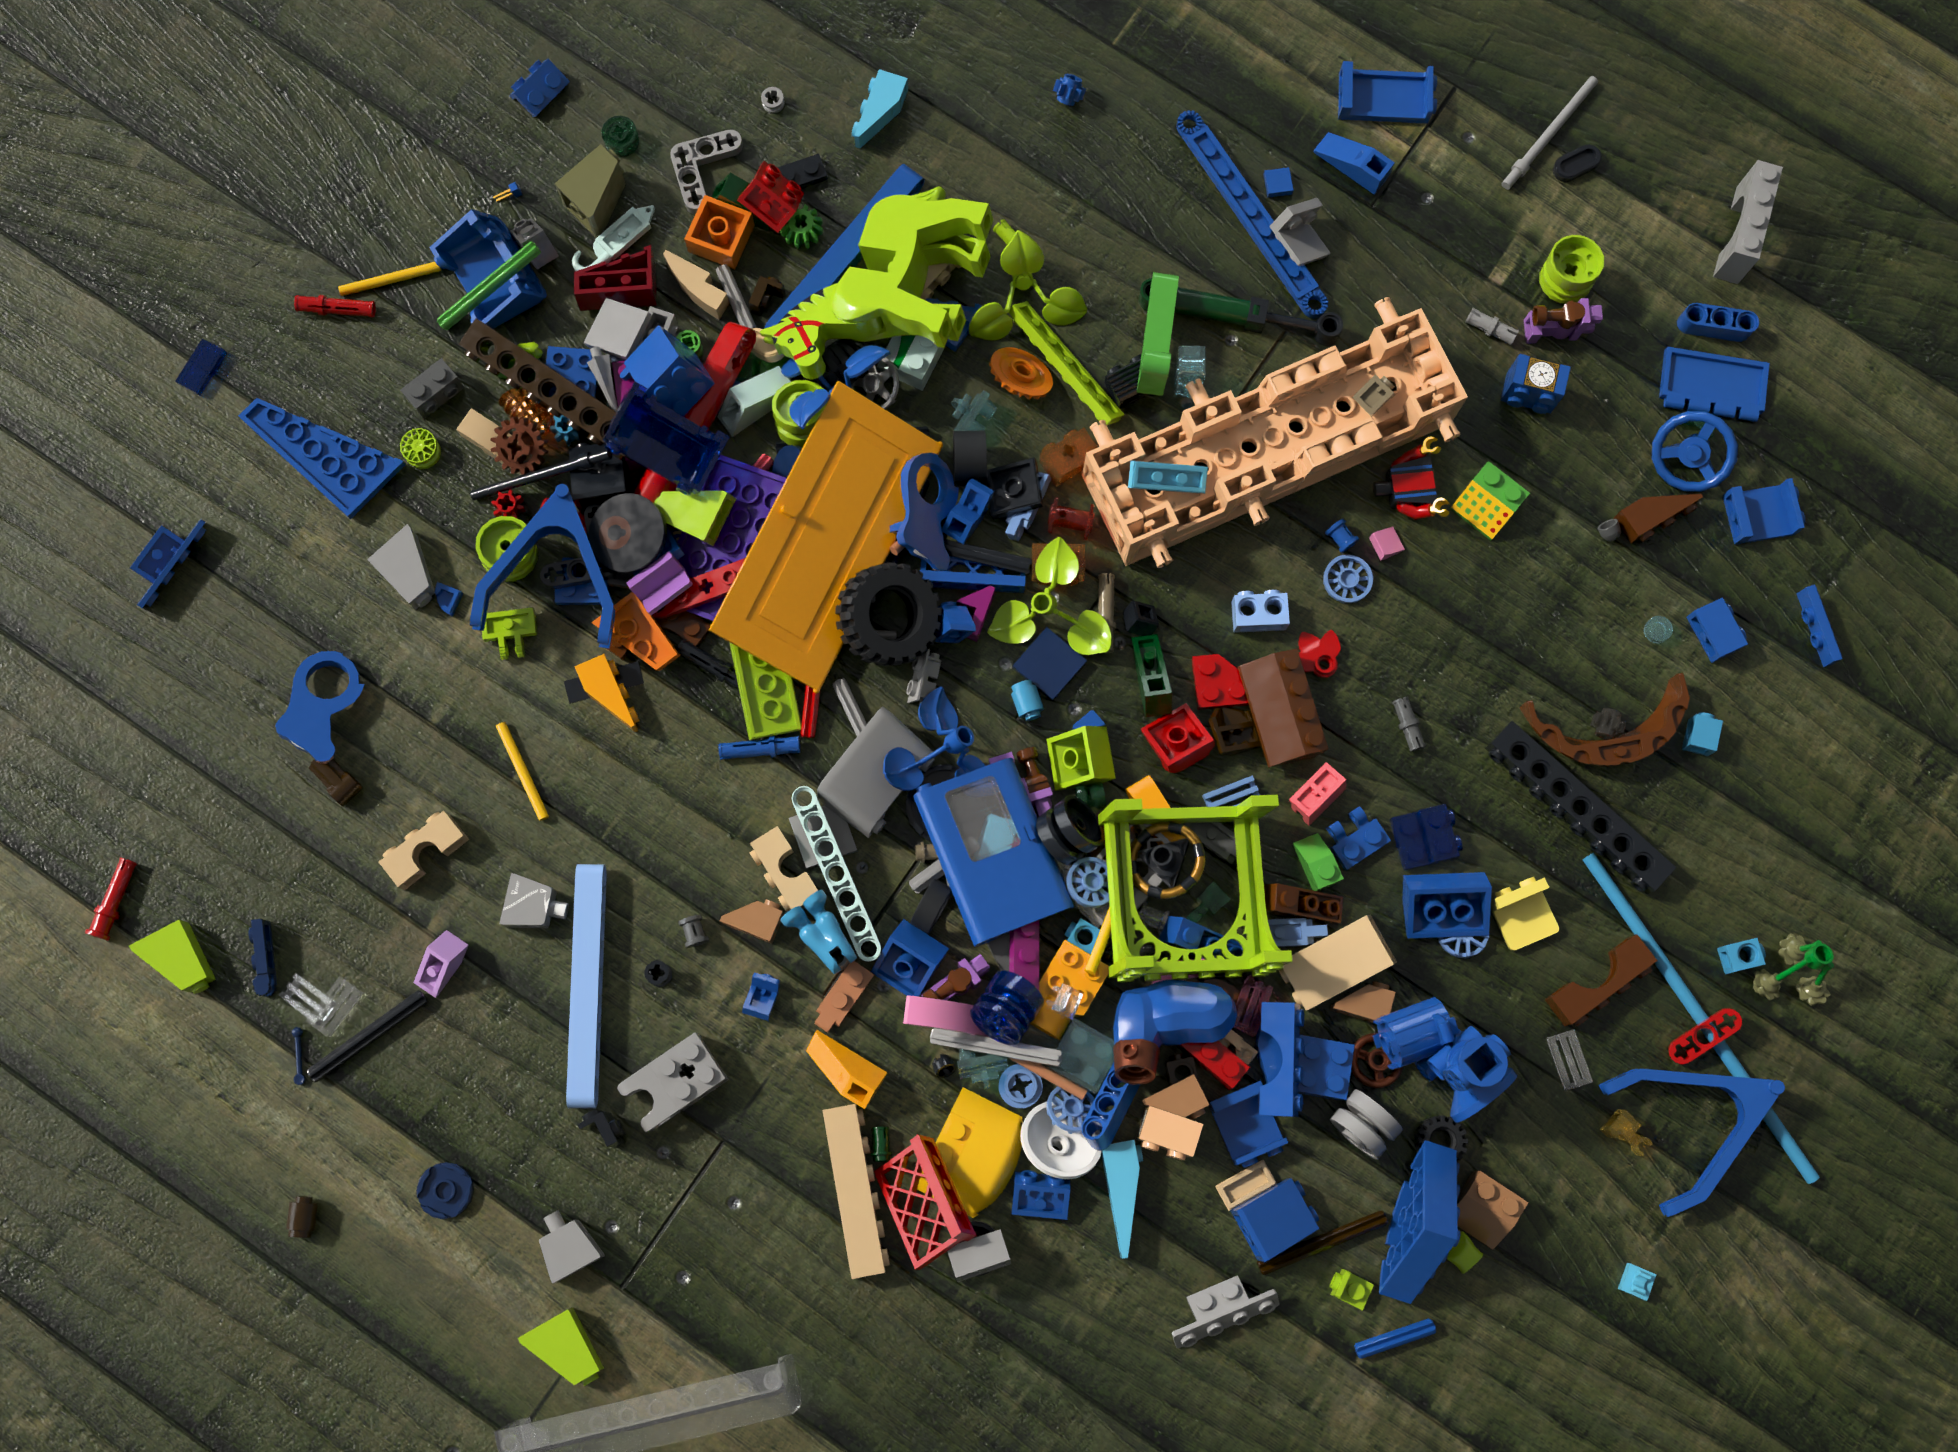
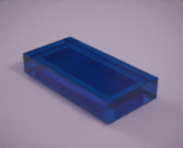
(201, 367)

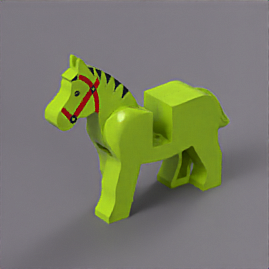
(884, 301)

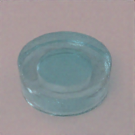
(1658, 629)

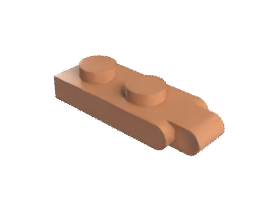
(843, 996)

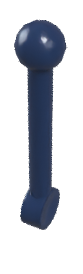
(299, 1079)

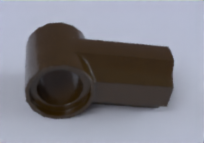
(339, 784)

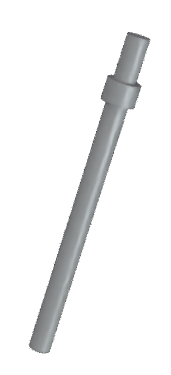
(1522, 166)

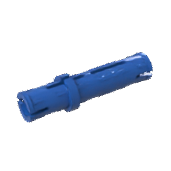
(765, 747)

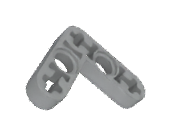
(695, 158)

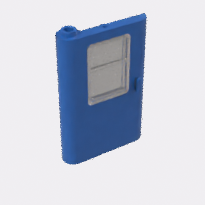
(986, 853)

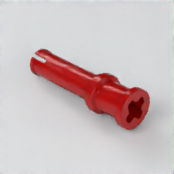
(107, 912)

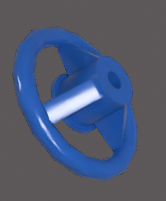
(1694, 451)

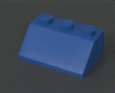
(1444, 903)

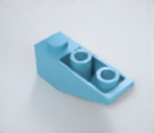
(883, 104)

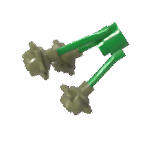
(1800, 954)

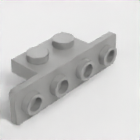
(1220, 1308)

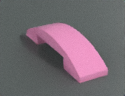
(940, 1015)

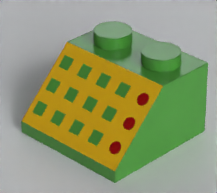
(1489, 500)

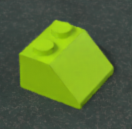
(1080, 757)

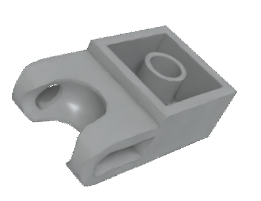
(669, 1087)

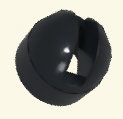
(943, 1066)

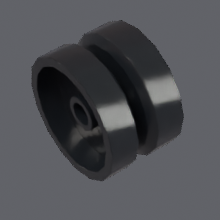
(1070, 830)

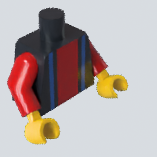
(1412, 484)

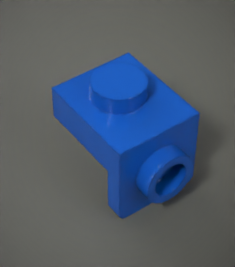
(761, 996)

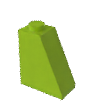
(698, 514)
(176, 956)
(565, 1348)

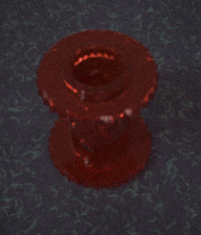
(1073, 518)

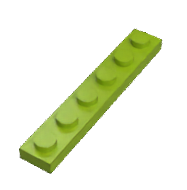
(1065, 362)

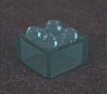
(1085, 1056)

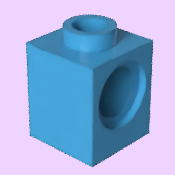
(1702, 734)
(1082, 925)
(1731, 960)

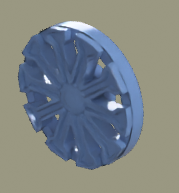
(1090, 881)

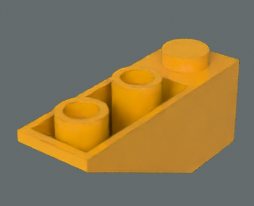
(602, 686)
(846, 1070)

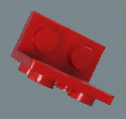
(772, 196)

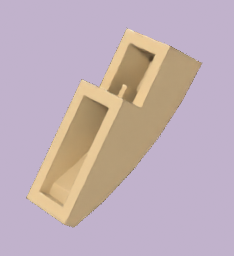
(697, 285)
(479, 431)

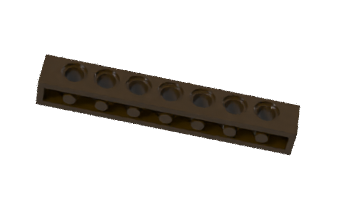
(478, 341)

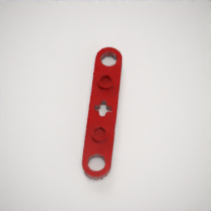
(695, 596)

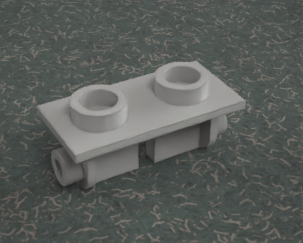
(923, 667)

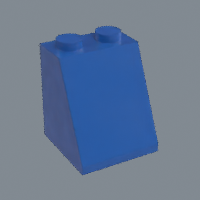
(1276, 1219)

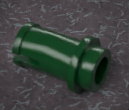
(880, 1144)

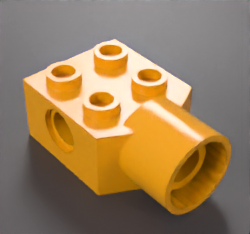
(1067, 968)

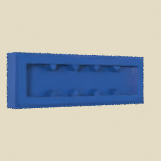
(1819, 626)

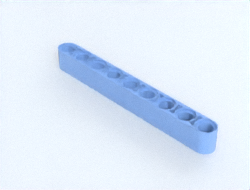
(586, 986)

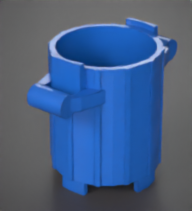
(1415, 1032)

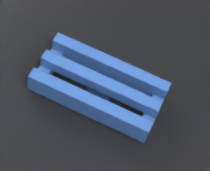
(1252, 790)

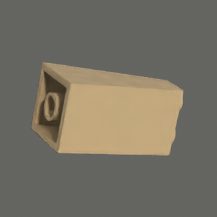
(1337, 962)

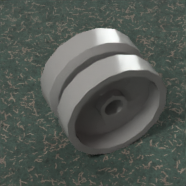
(1366, 1124)

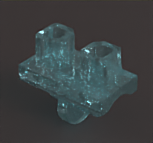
(979, 405)
(980, 1068)

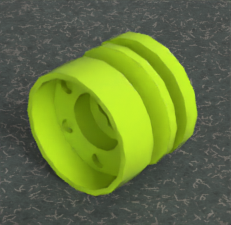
(1571, 269)

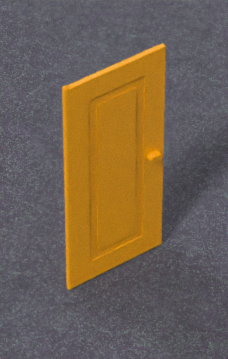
(820, 534)

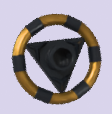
(1167, 860)

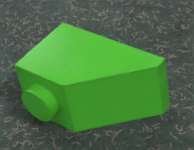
(1318, 862)

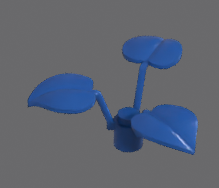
(810, 402)
(934, 714)

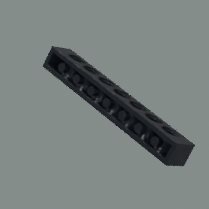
(1656, 866)

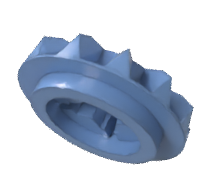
(1016, 1099)

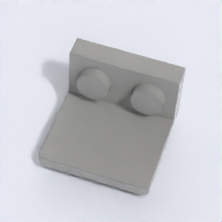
(1296, 233)

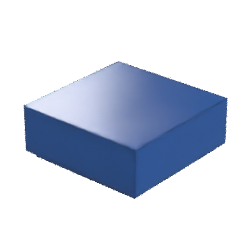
(1278, 182)

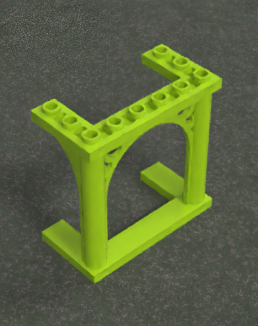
(1259, 948)

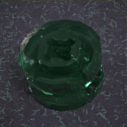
(620, 135)

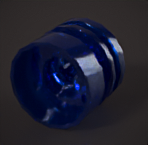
(1007, 1007)

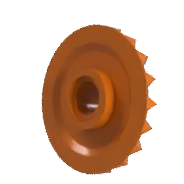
(1021, 373)

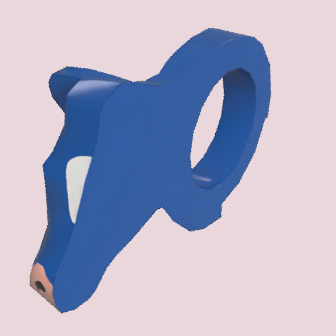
(921, 526)
(308, 717)

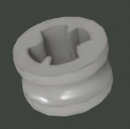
(768, 93)

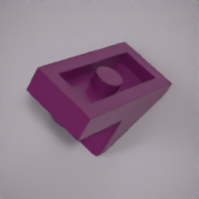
(979, 605)

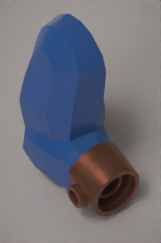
(1166, 1015)

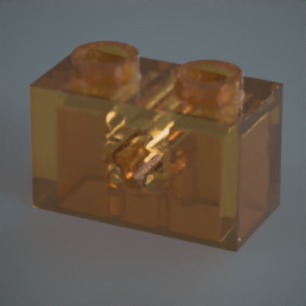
(1061, 467)

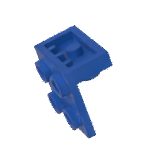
(573, 366)

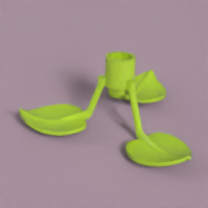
(1020, 260)
(1013, 619)

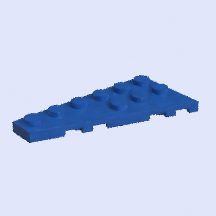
(331, 462)

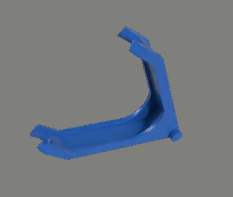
(554, 517)
(1752, 1099)

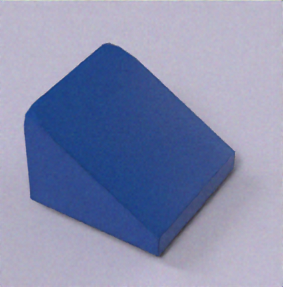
(1089, 719)

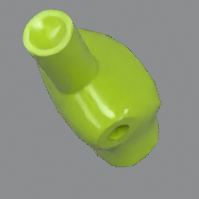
(1465, 1254)

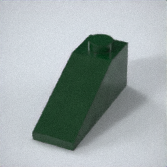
(1152, 676)

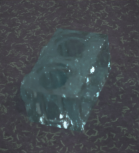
(1188, 367)

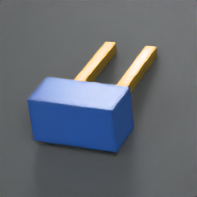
(514, 189)

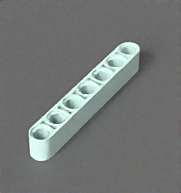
(836, 859)

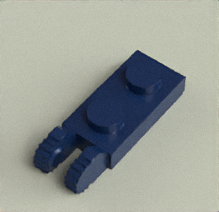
(263, 957)

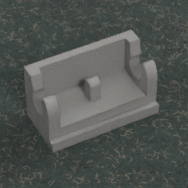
(979, 1255)

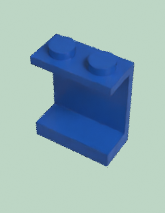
(1764, 512)
(1243, 1128)

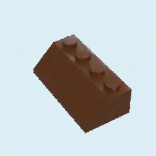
(1283, 708)

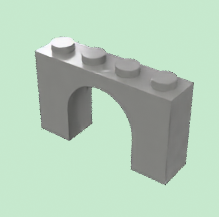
(1755, 201)

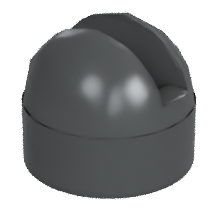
(1610, 530)

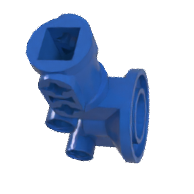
(1472, 1069)

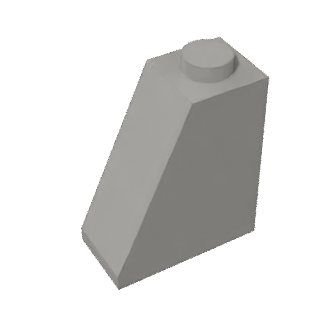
(405, 568)

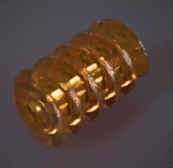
(520, 406)

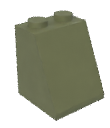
(593, 189)

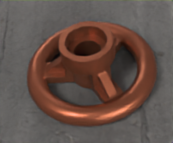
(1380, 1081)

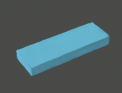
(1167, 477)

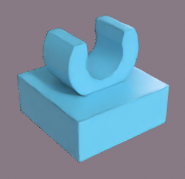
(1637, 1281)

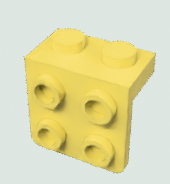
(1524, 914)

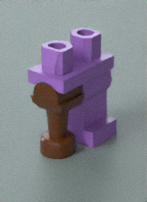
(1560, 323)
(1035, 782)
(959, 980)

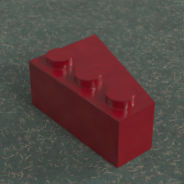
(624, 280)

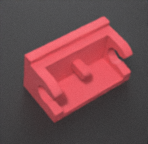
(1318, 793)

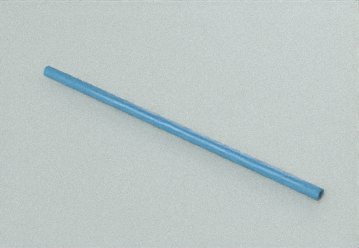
(1695, 1010)

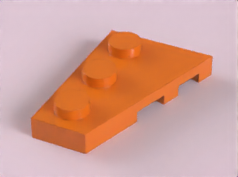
(641, 633)

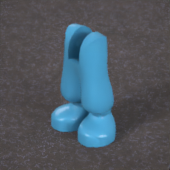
(822, 935)

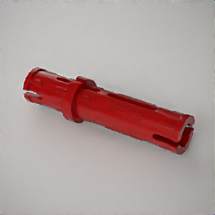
(334, 306)

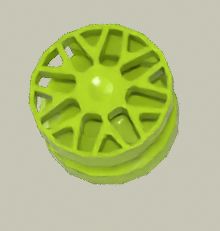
(420, 449)

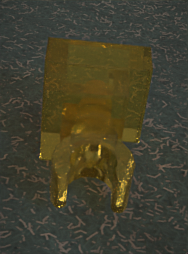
(1624, 1127)

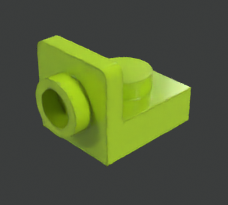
(1350, 1288)

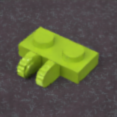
(510, 625)

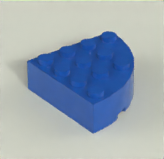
(1422, 1223)

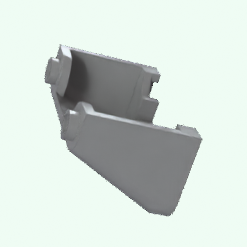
(856, 783)

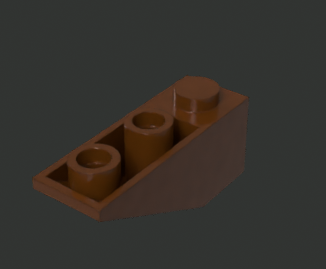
(1649, 513)
(1302, 903)

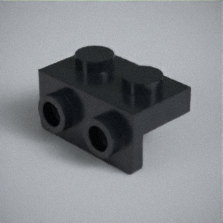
(610, 1129)

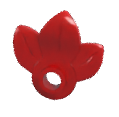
(1316, 650)

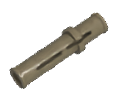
(1106, 602)

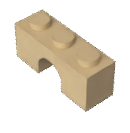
(771, 851)
(403, 861)

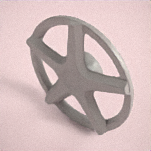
(874, 383)

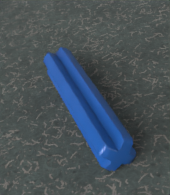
(1395, 1338)

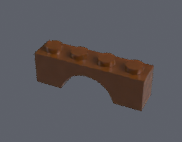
(1627, 961)

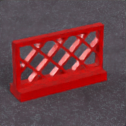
(944, 1193)

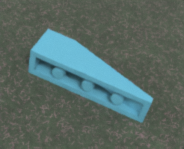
(1122, 1174)

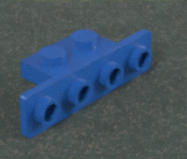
(160, 556)

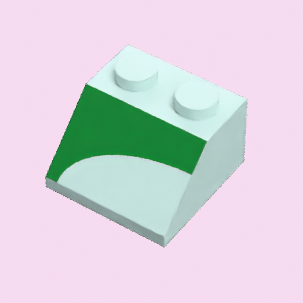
(914, 358)

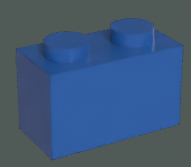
(1717, 630)

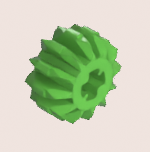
(806, 234)

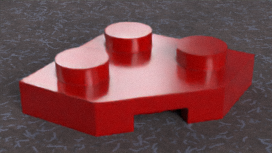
(1217, 683)

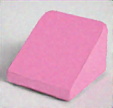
(1386, 543)

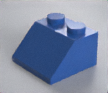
(909, 959)

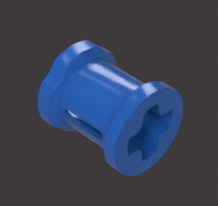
(1342, 535)

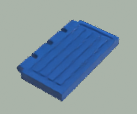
(1714, 381)

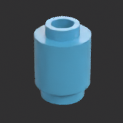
(1027, 700)

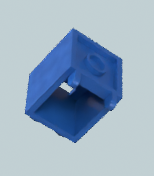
(668, 371)

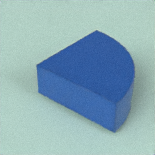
(448, 598)

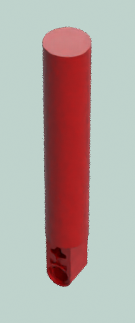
(723, 366)

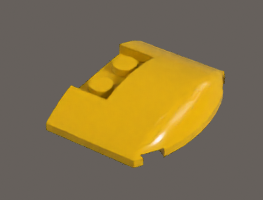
(979, 1150)

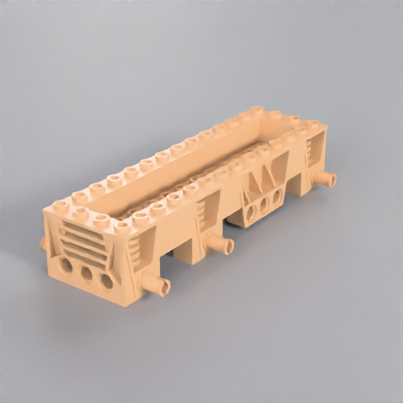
(1284, 460)

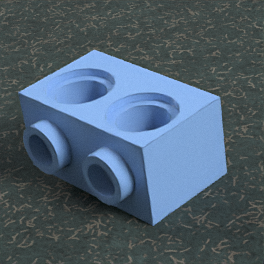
(1261, 619)

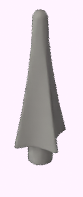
(601, 369)

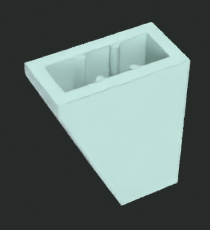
(750, 400)

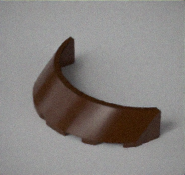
(1625, 748)

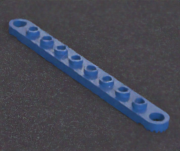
(1250, 212)

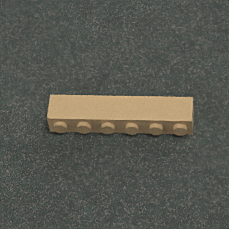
(854, 1191)

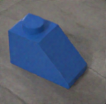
(956, 623)

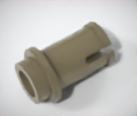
(925, 852)

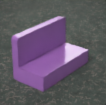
(660, 583)

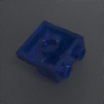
(1426, 837)

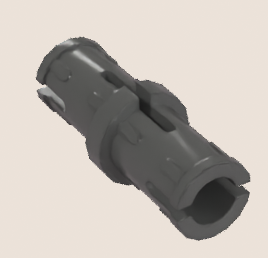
(1409, 724)

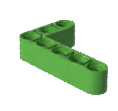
(1157, 335)

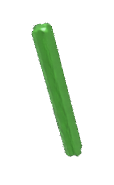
(488, 285)

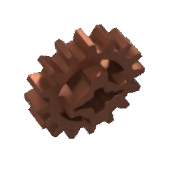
(527, 437)

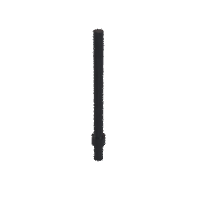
(584, 461)

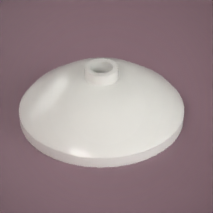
(1039, 1137)

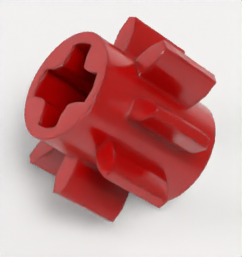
(504, 501)

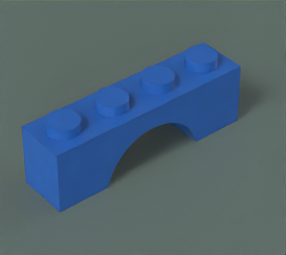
(1282, 1094)

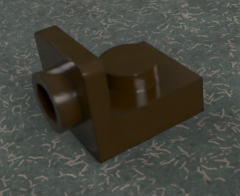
(762, 294)

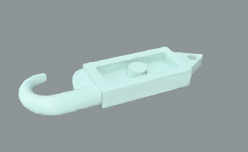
(619, 236)

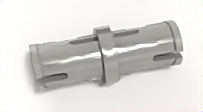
(1492, 326)

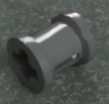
(699, 937)

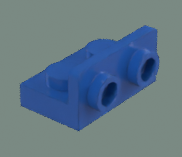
(1040, 1195)

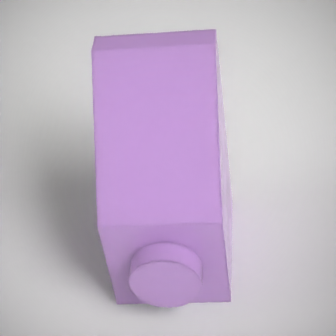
(440, 963)

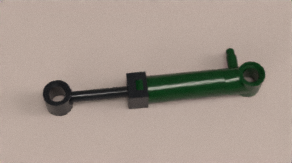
(1245, 313)

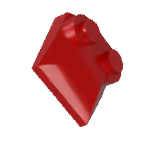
(1179, 739)

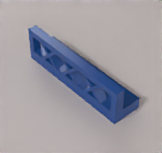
(973, 580)

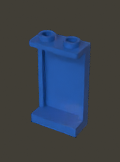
(1386, 95)

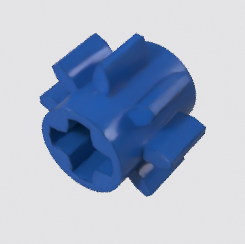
(1069, 89)

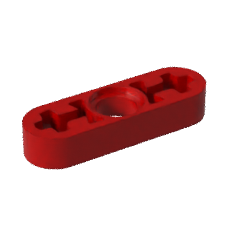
(1727, 1031)

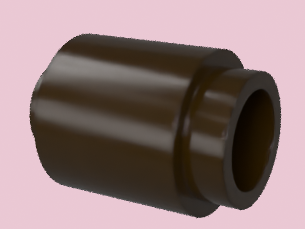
(301, 1217)

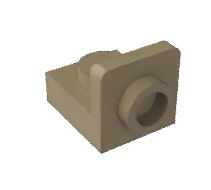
(1374, 394)

